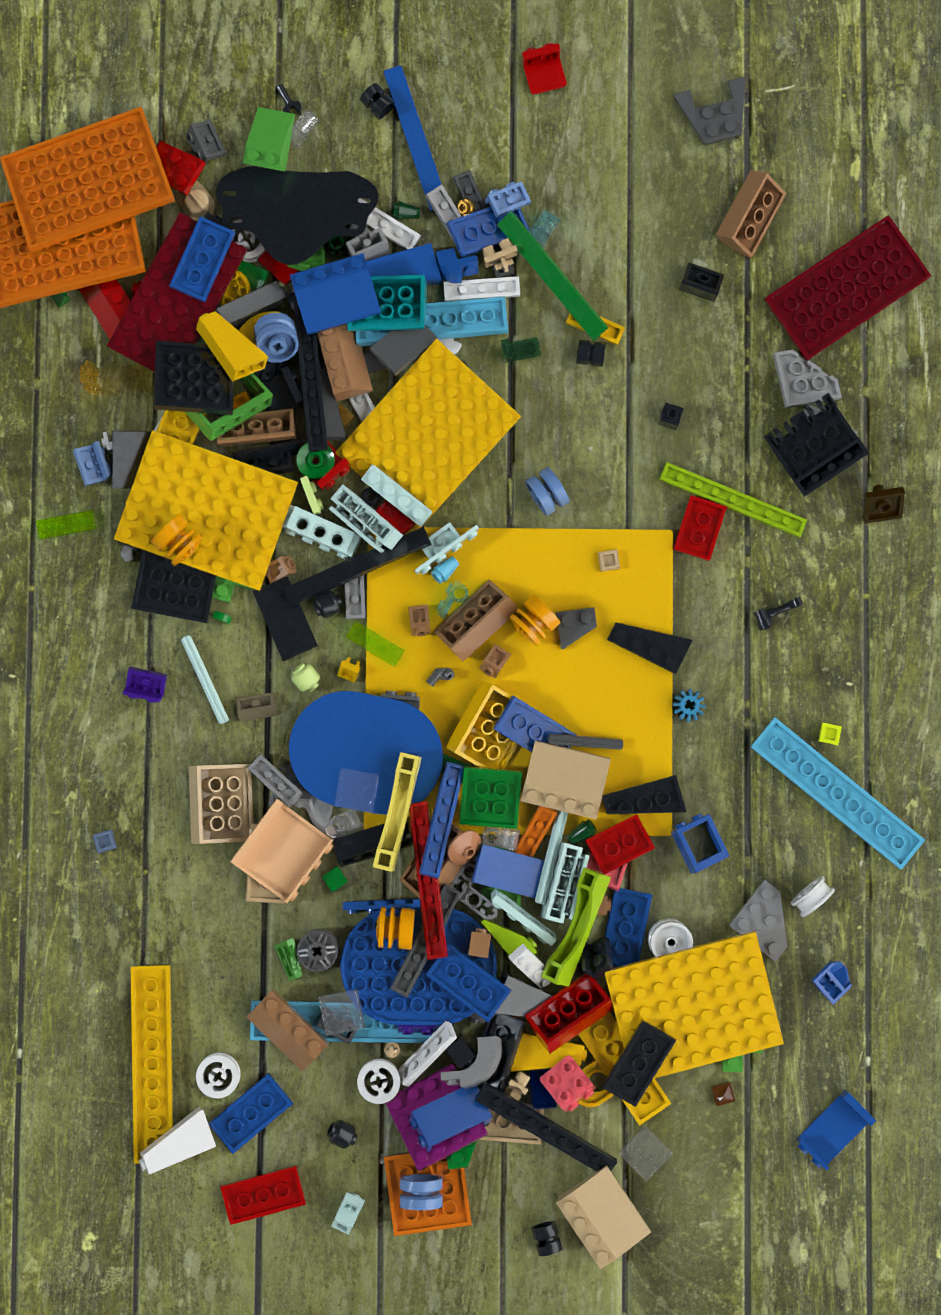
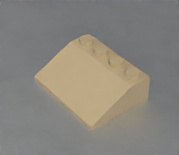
(565, 779)
(220, 803)
(603, 1216)

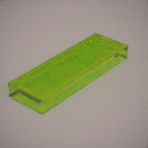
(66, 524)
(375, 643)

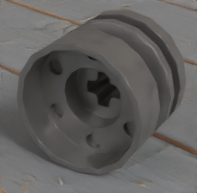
(329, 950)

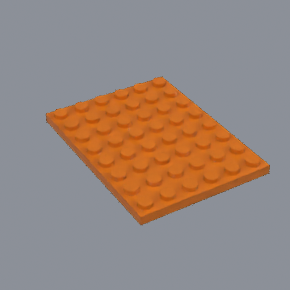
(86, 179)
(66, 266)

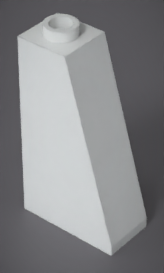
(179, 1143)

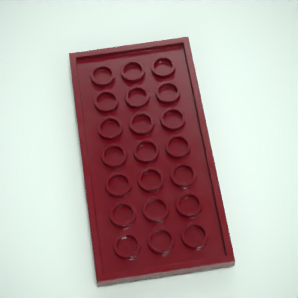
(847, 288)
(164, 312)

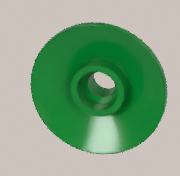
(314, 471)

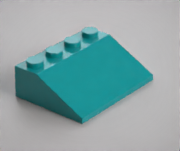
(401, 304)

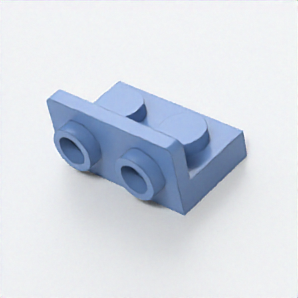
(508, 199)

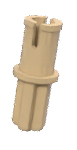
(392, 1049)

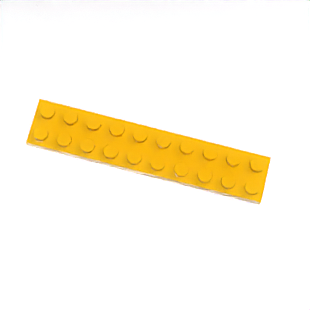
(151, 1054)

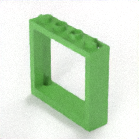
(227, 422)

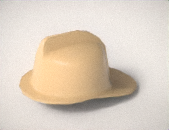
(197, 201)

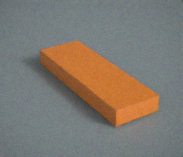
(535, 831)

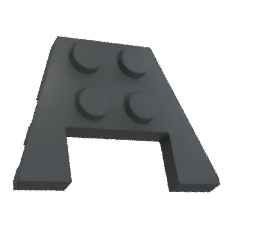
(719, 120)

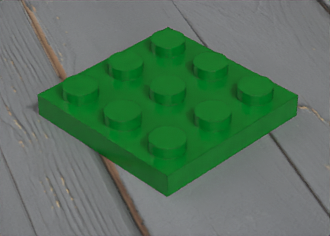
(490, 797)

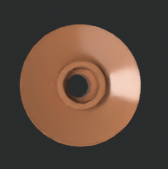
(464, 847)

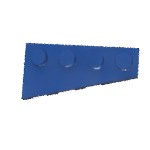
(373, 905)

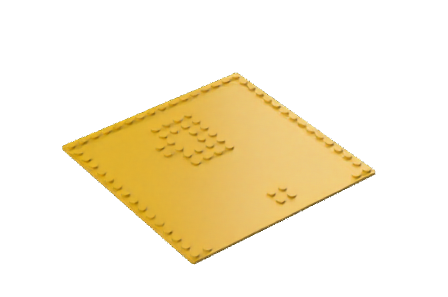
(585, 687)

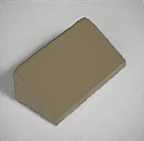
(256, 707)

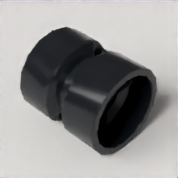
(375, 99)
(590, 353)
(547, 1242)

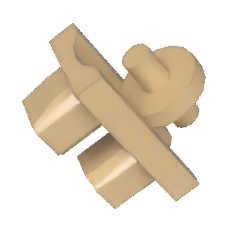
(492, 258)
(517, 1085)

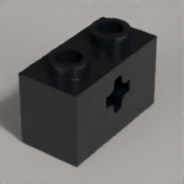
(461, 1052)

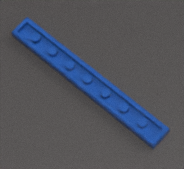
(412, 130)

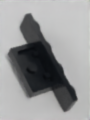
(272, 458)

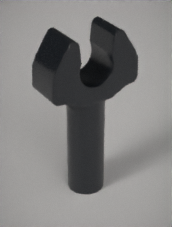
(287, 100)

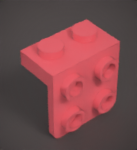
(567, 1084)

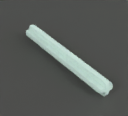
(204, 679)
(551, 857)

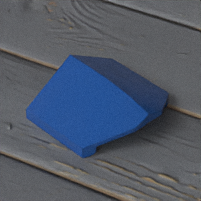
(833, 981)

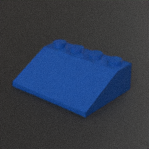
(335, 294)

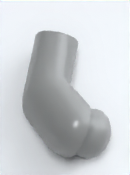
(126, 554)

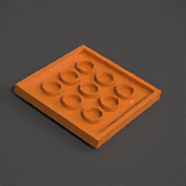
(454, 1191)

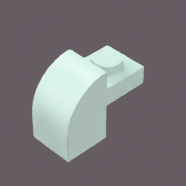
(347, 1212)

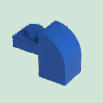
(454, 269)

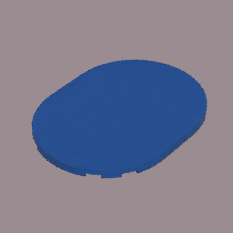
(362, 735)
(375, 969)

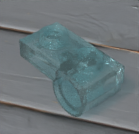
(544, 227)
(444, 606)

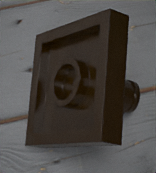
(883, 504)

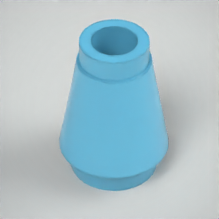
(444, 570)

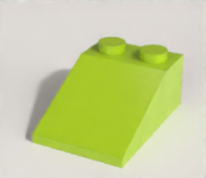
(508, 938)

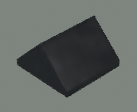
(701, 282)

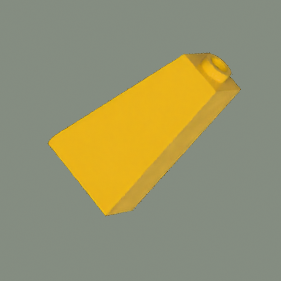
(230, 347)
(533, 1054)

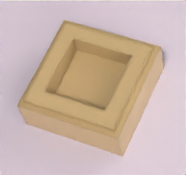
(608, 560)

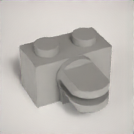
(370, 243)

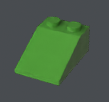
(269, 139)

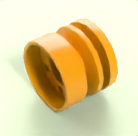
(177, 540)
(534, 620)
(395, 928)

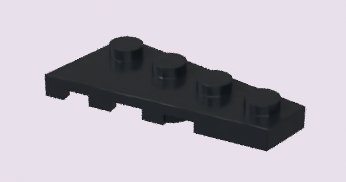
(656, 647)
(652, 797)

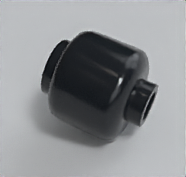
(327, 604)
(341, 1134)

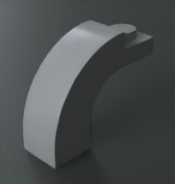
(482, 1069)

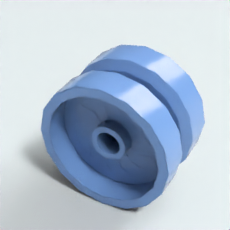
(276, 337)
(547, 491)
(421, 1192)

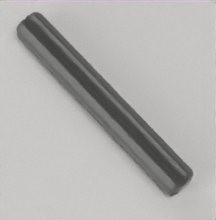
(583, 741)

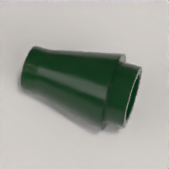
(405, 211)
(583, 831)

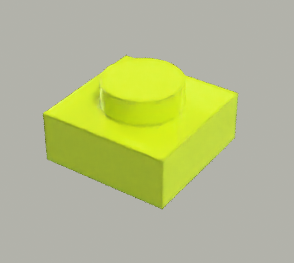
(829, 734)

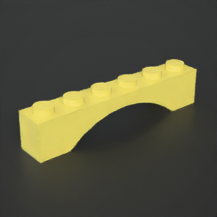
(398, 811)

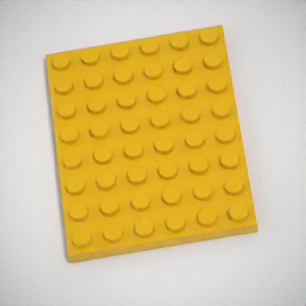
(431, 428)
(223, 499)
(704, 997)

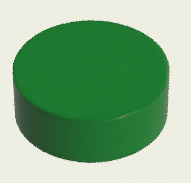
(221, 617)

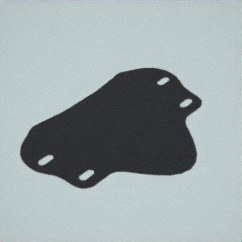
(295, 209)

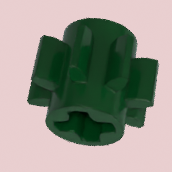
(340, 248)

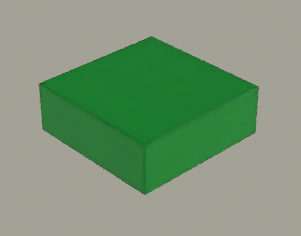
(335, 879)

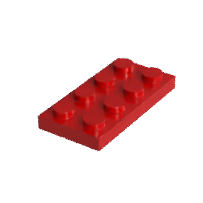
(263, 1194)

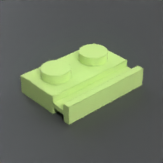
(310, 488)

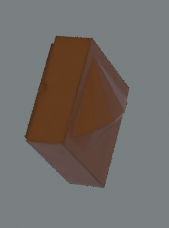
(723, 1093)

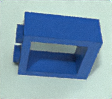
(685, 850)

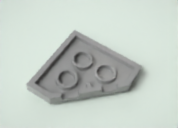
(802, 380)
(764, 916)

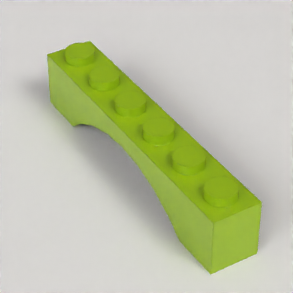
(564, 960)

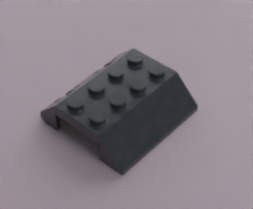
(816, 445)

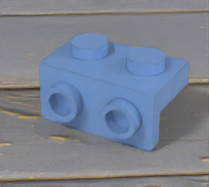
(92, 464)

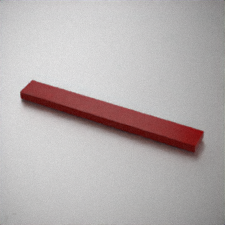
(428, 887)

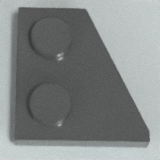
(575, 625)

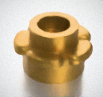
(469, 207)

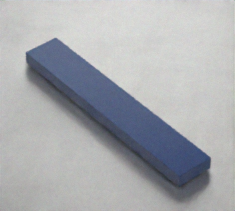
(441, 820)

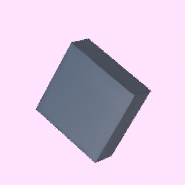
(104, 841)

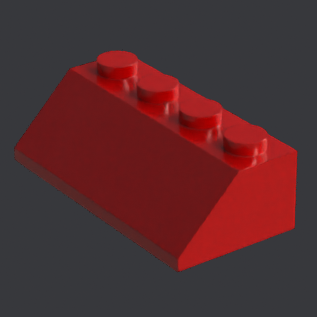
(107, 302)
(569, 1012)

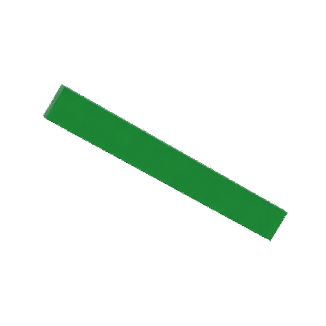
(552, 276)

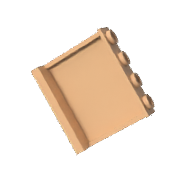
(282, 851)

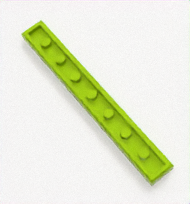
(733, 499)

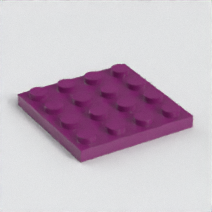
(416, 1096)

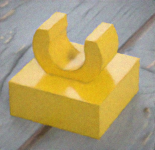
(348, 670)

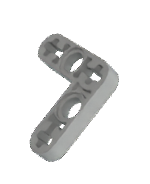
(468, 890)

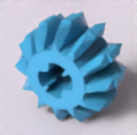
(689, 698)

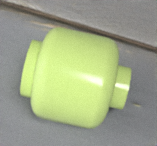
(305, 677)

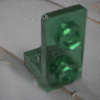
(520, 349)

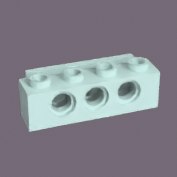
(363, 513)
(344, 550)
(560, 889)

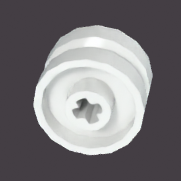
(665, 930)

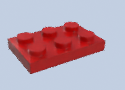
(180, 167)
(700, 528)
(620, 844)

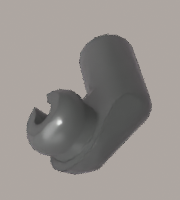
(440, 674)

